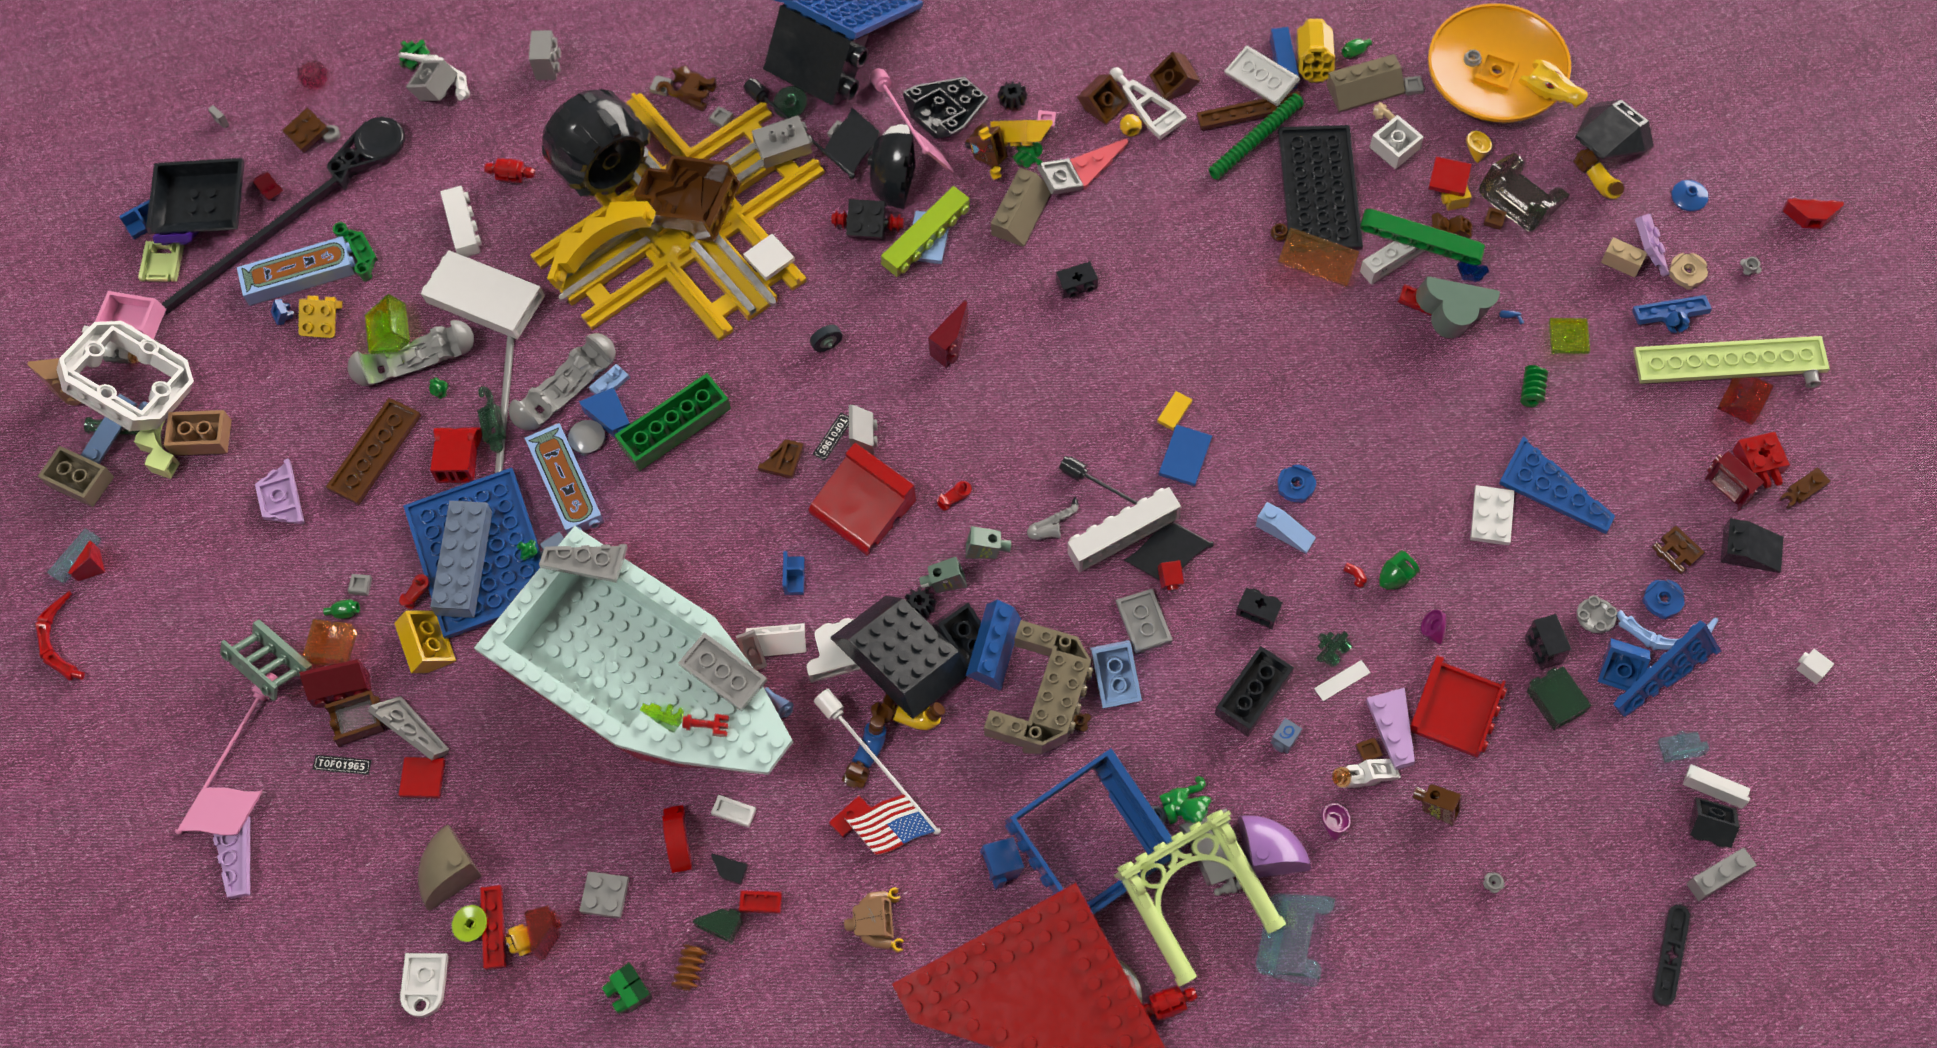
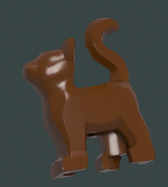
(691, 89)

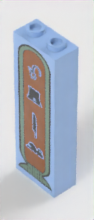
(296, 270)
(564, 479)

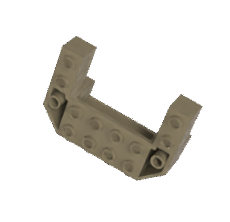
(1057, 697)

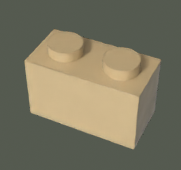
(1624, 257)

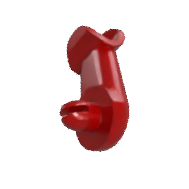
(957, 493)
(419, 586)

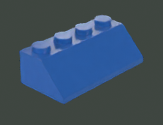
(994, 644)

